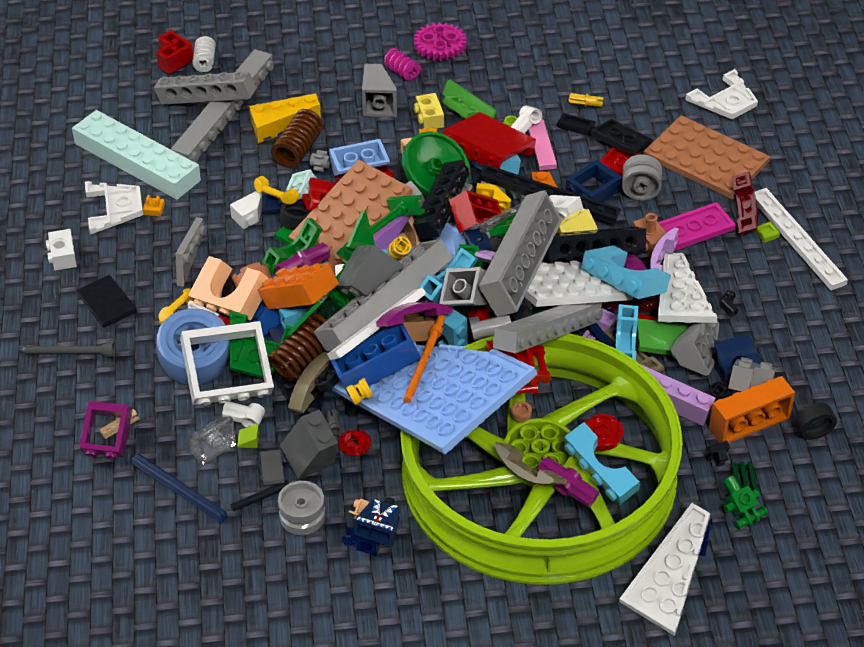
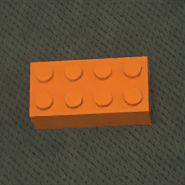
(298, 286)
(751, 410)

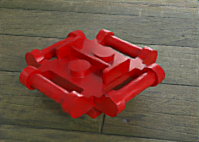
(526, 356)

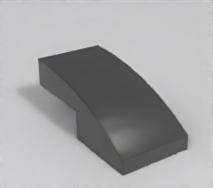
(272, 467)

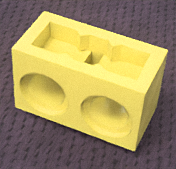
(429, 111)

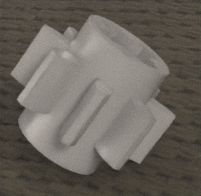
(320, 160)

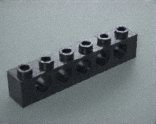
(437, 205)
(634, 237)

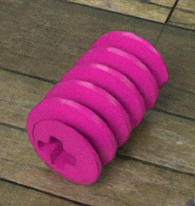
(402, 65)

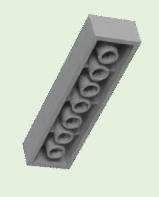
(520, 253)
(417, 264)

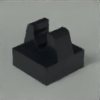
(718, 453)

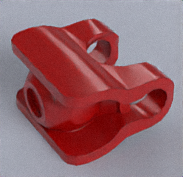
(317, 191)

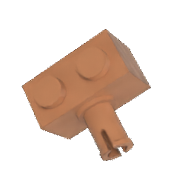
(654, 231)

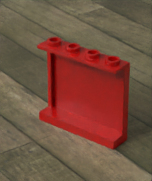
(489, 140)

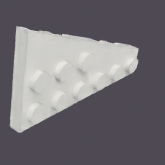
(684, 297)
(665, 579)

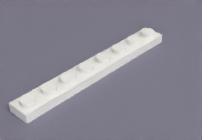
(800, 240)

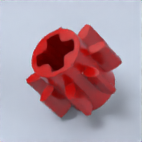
(482, 312)

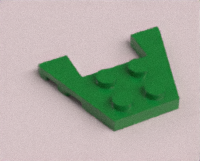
(244, 351)

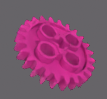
(440, 41)

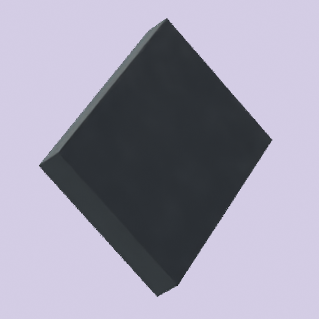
(621, 137)
(106, 301)

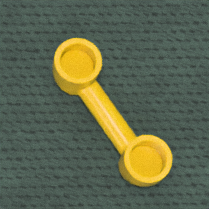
(289, 197)
(167, 311)

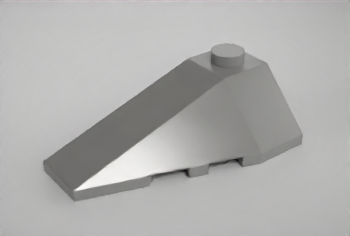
(696, 347)

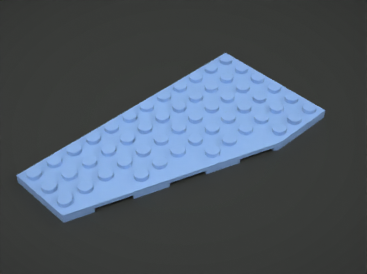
(452, 395)

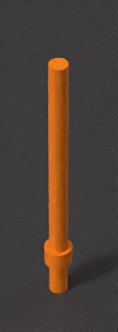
(435, 332)

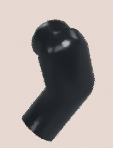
(727, 302)

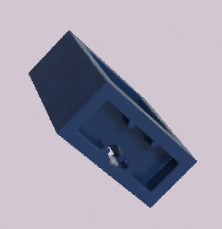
(611, 181)

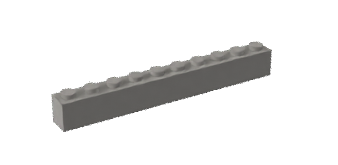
(219, 113)
(545, 326)

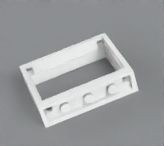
(220, 334)

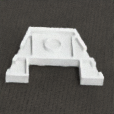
(729, 102)
(121, 204)

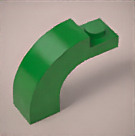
(305, 240)

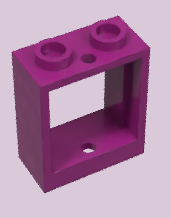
(106, 409)

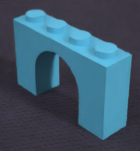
(608, 265)

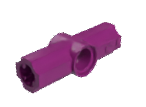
(306, 257)
(575, 485)

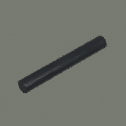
(258, 496)

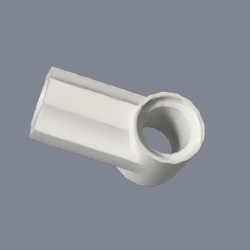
(528, 117)
(244, 414)

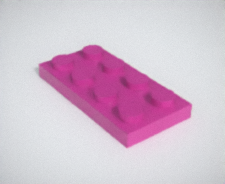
(699, 225)

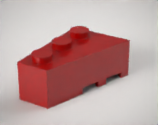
(472, 209)

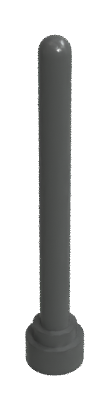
(106, 349)

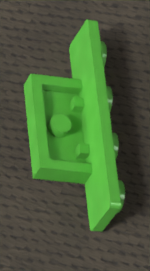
(464, 102)

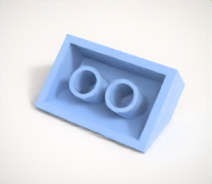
(346, 156)

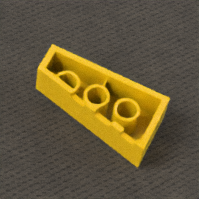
(273, 117)

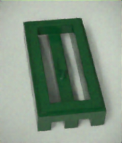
(743, 467)

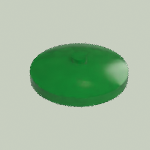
(425, 156)

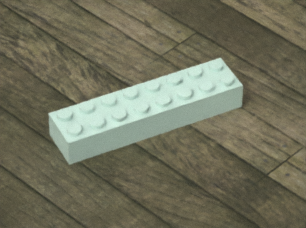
(136, 154)

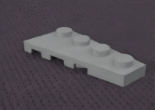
(188, 249)

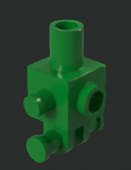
(742, 503)

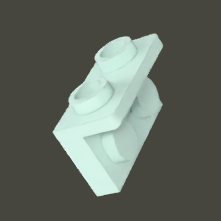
(300, 182)

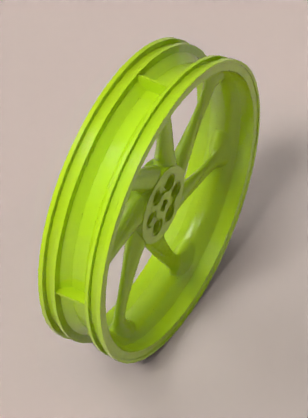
(562, 559)

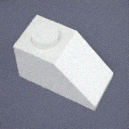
(247, 210)

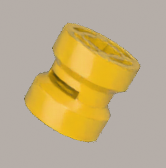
(396, 251)
(363, 388)

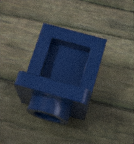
(271, 203)

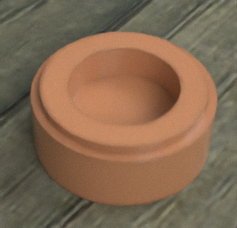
(521, 411)

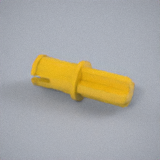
(585, 100)

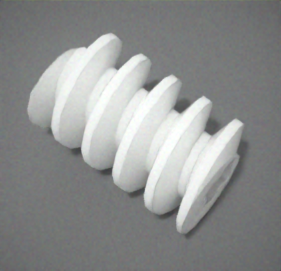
(204, 54)

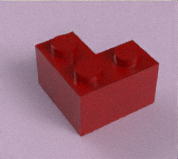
(173, 52)

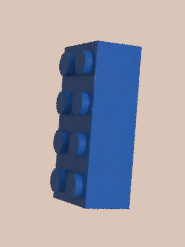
(377, 357)

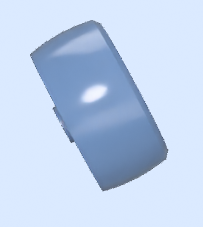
(208, 363)

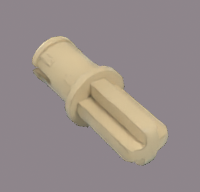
(112, 428)

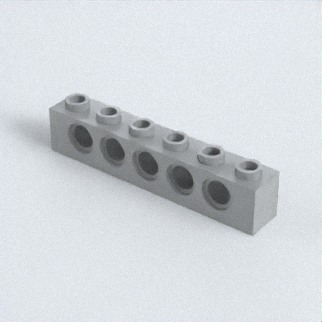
(205, 88)

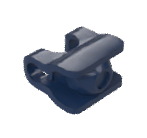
(729, 351)

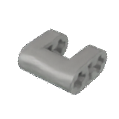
(486, 328)

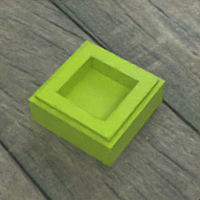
(767, 232)

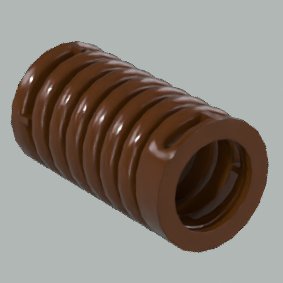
(297, 138)
(297, 349)

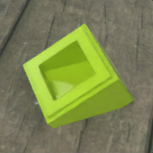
(249, 437)

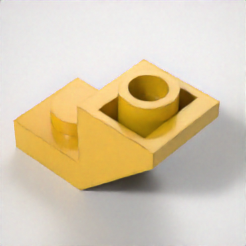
(494, 192)

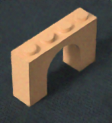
(209, 287)

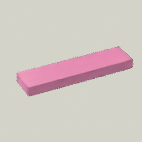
(542, 150)

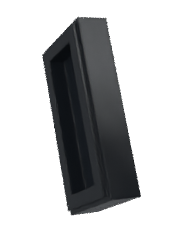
(576, 124)

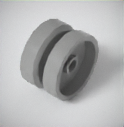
(642, 177)
(301, 507)

